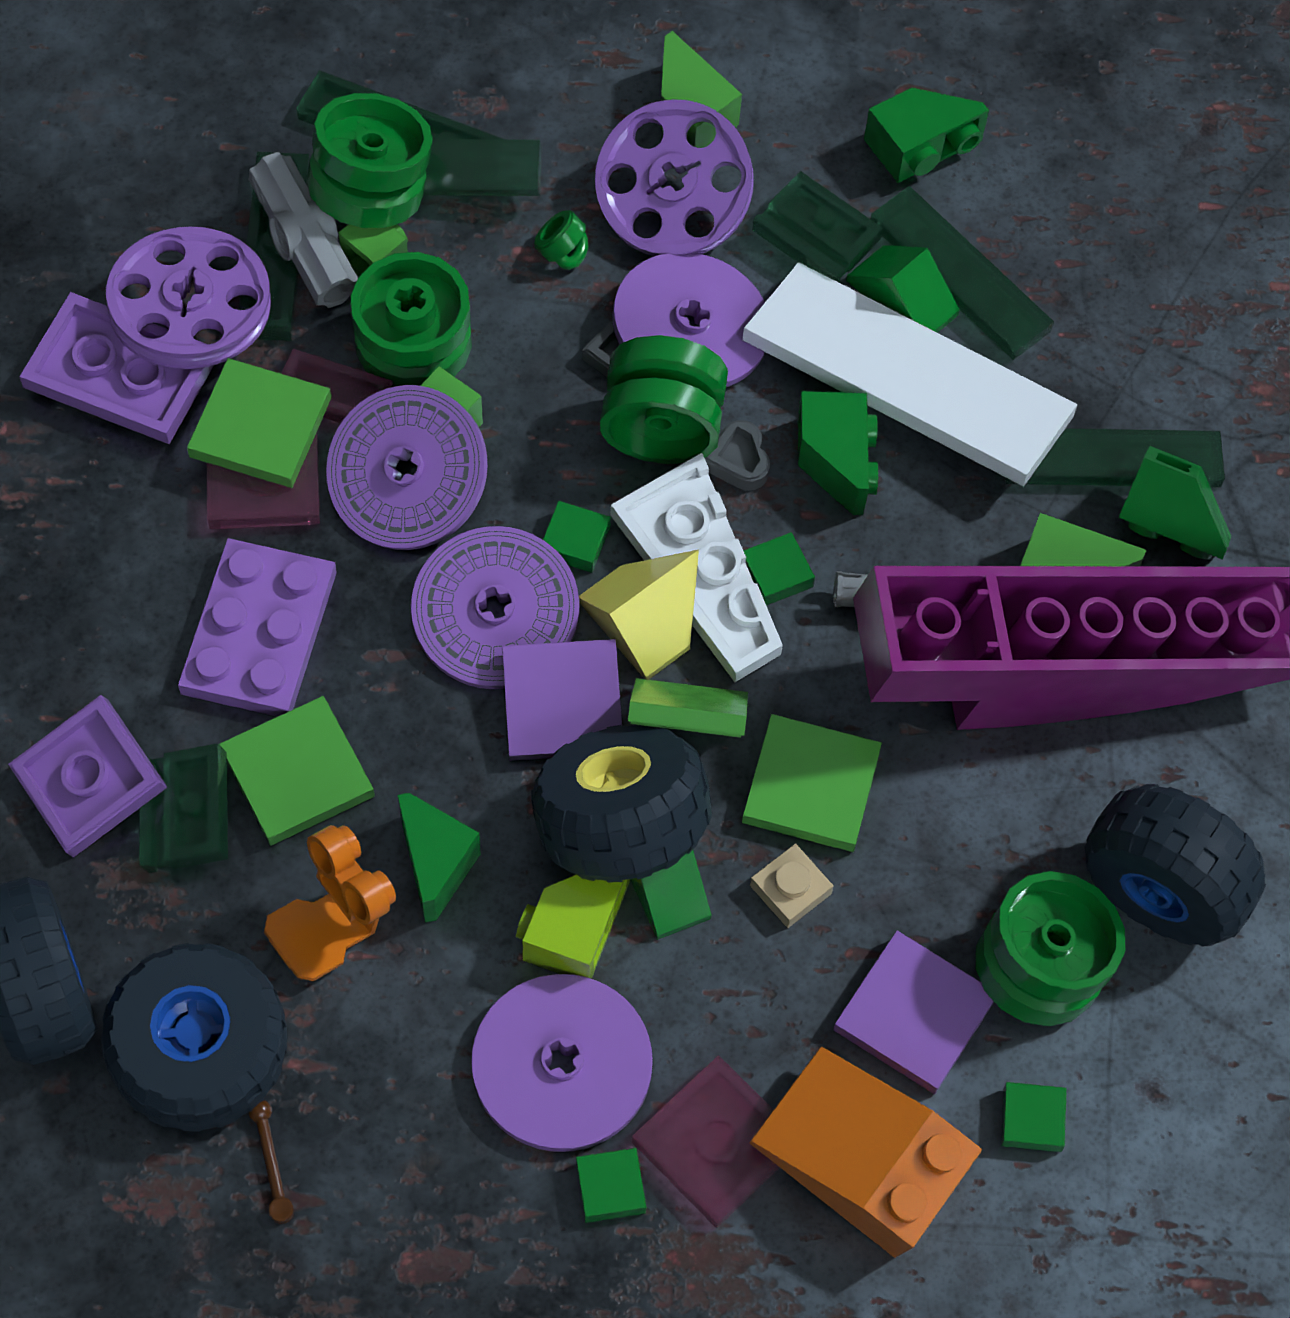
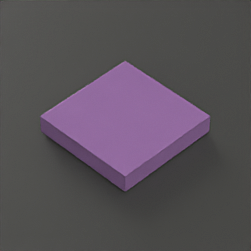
(558, 694)
(87, 776)
(915, 1012)

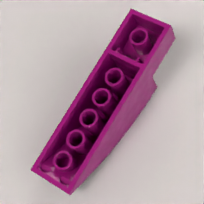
(1070, 638)

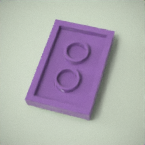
(95, 372)
(257, 628)

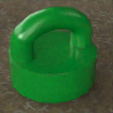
(559, 238)

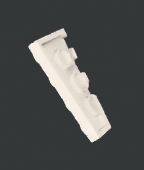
(685, 515)

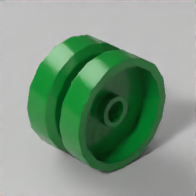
(369, 160)
(411, 318)
(663, 399)
(1050, 948)

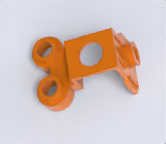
(318, 933)

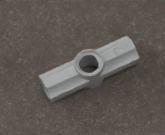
(302, 230)

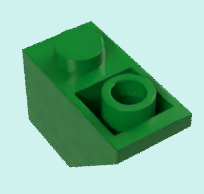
(922, 129)
(835, 445)
(1177, 502)

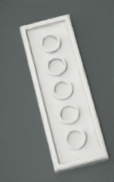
(910, 373)

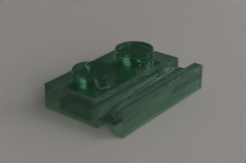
(817, 228)
(189, 817)

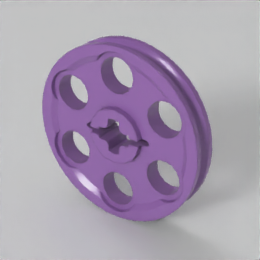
(674, 152)
(207, 306)

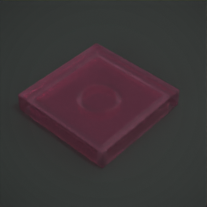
(247, 501)
(705, 1139)

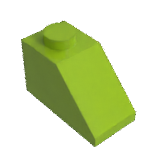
(570, 924)

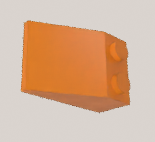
(866, 1150)

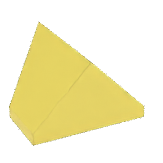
(647, 609)

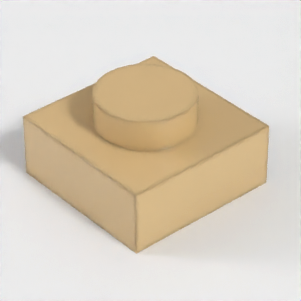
(791, 885)

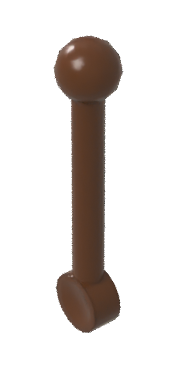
(281, 1208)

